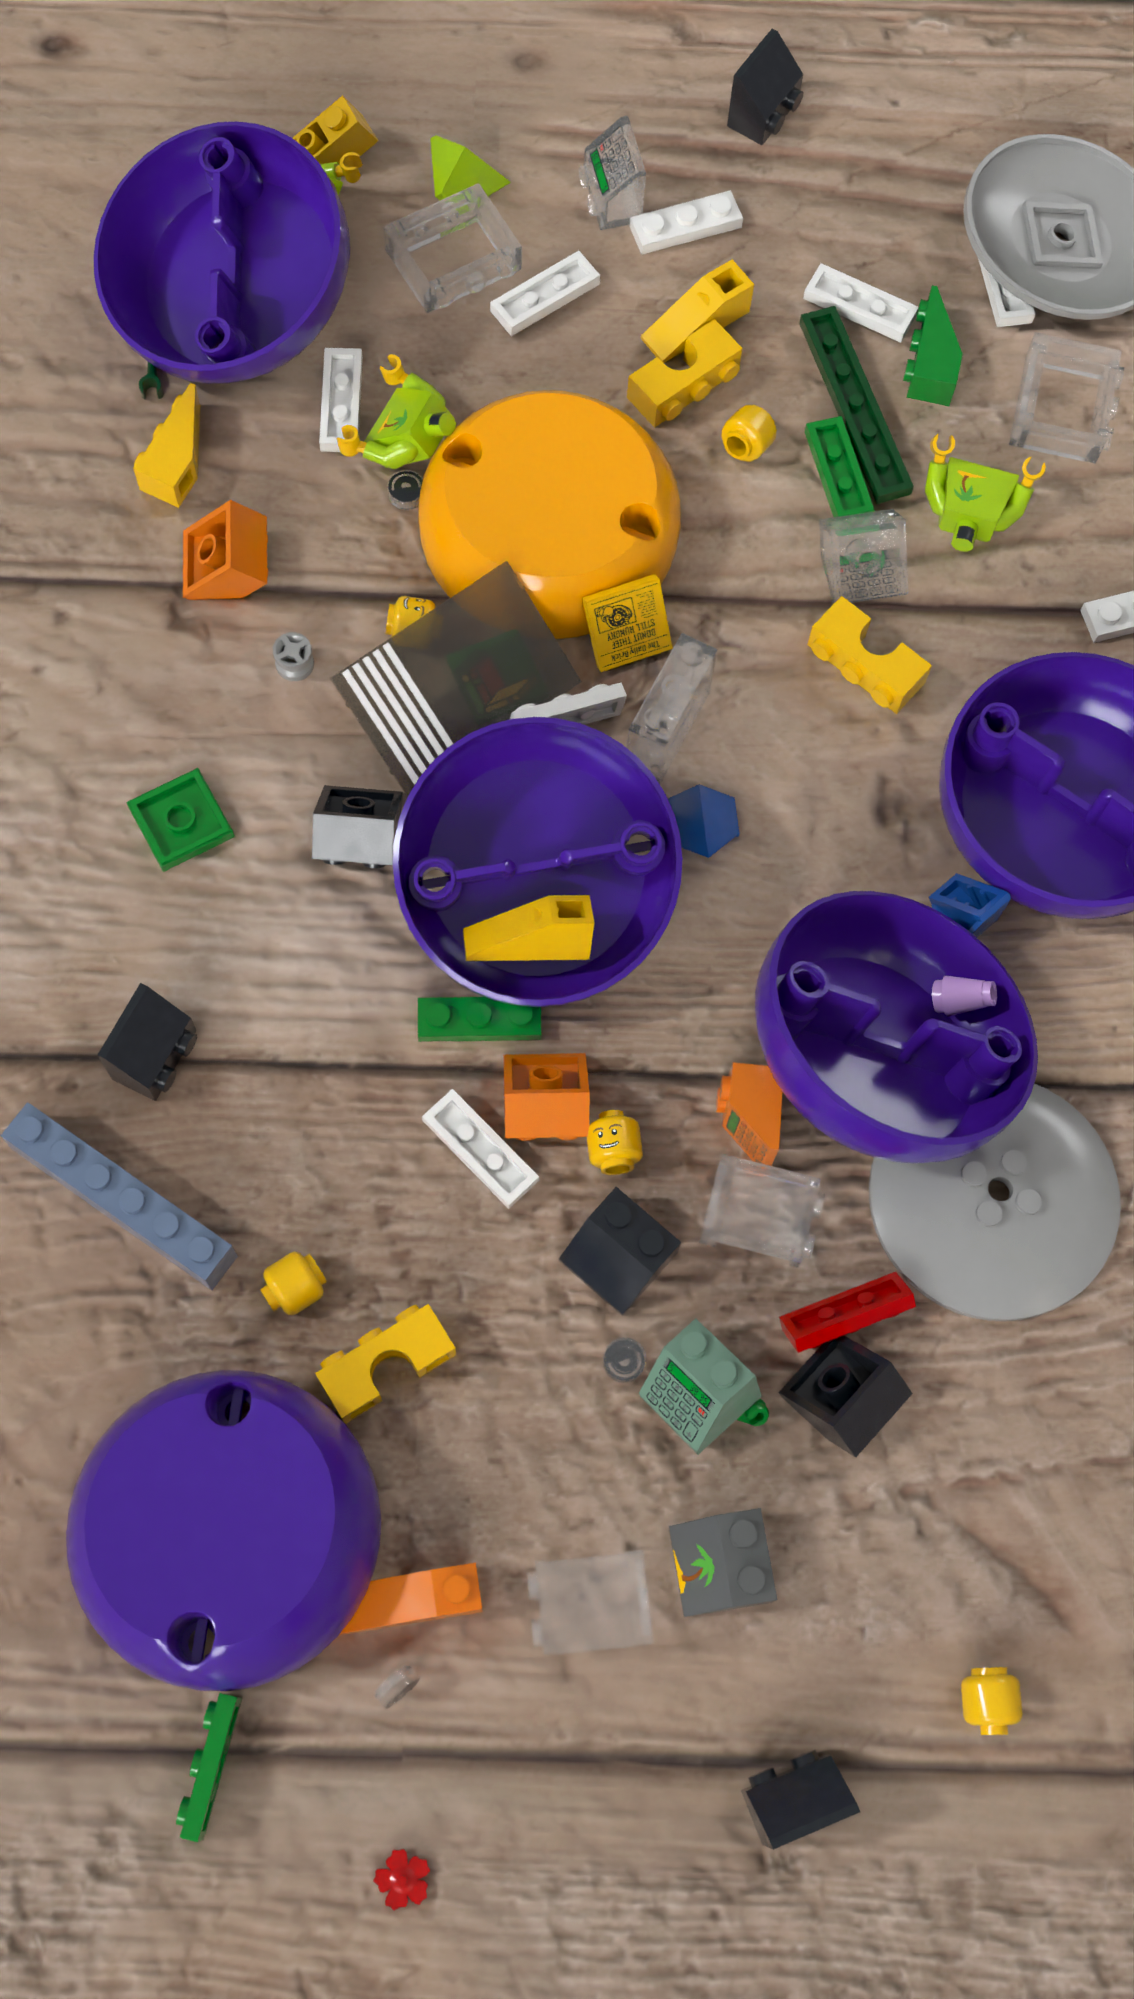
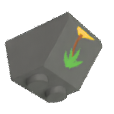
(722, 1562)

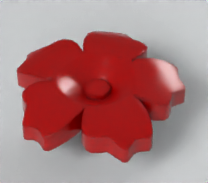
(402, 1879)

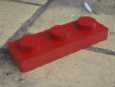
(847, 1312)

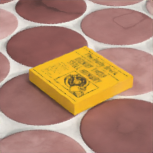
(627, 622)

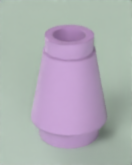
(962, 995)

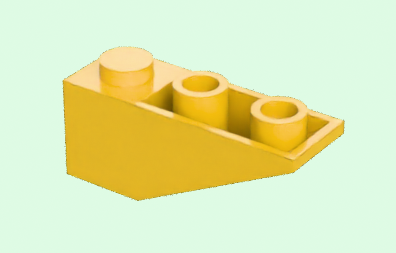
(337, 132)
(718, 295)
(171, 460)
(540, 930)

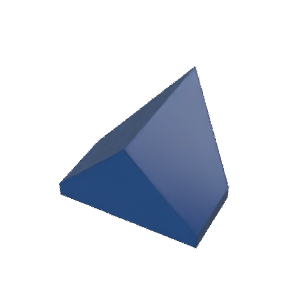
(705, 819)
(970, 903)

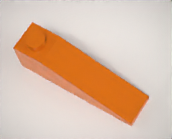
(418, 1598)

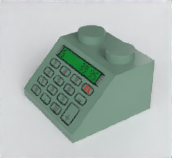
(699, 1386)

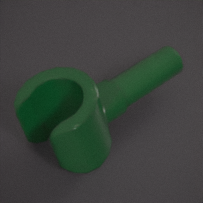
(151, 380)

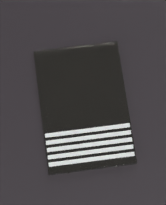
(454, 673)

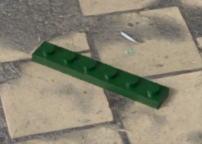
(856, 405)

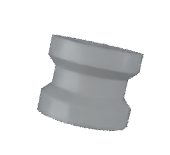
(296, 647)

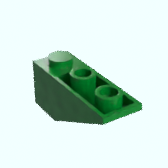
(938, 354)

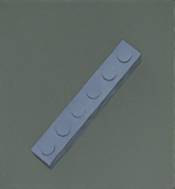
(119, 1196)

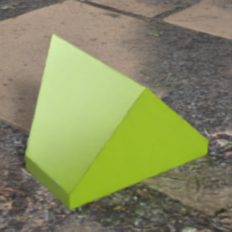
(459, 168)

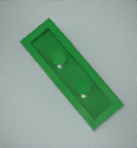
(838, 467)
(476, 1020)
(208, 1767)

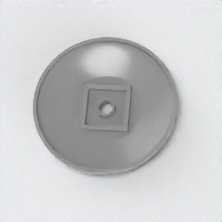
(1046, 188)
(1010, 1254)

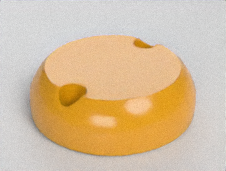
(557, 492)

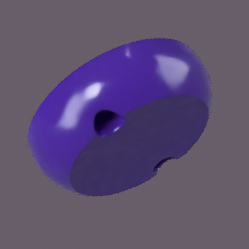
(222, 253)
(1045, 784)
(528, 817)
(858, 1036)
(224, 1529)

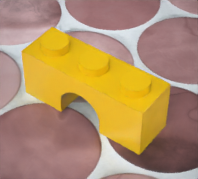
(664, 392)
(888, 678)
(414, 1337)

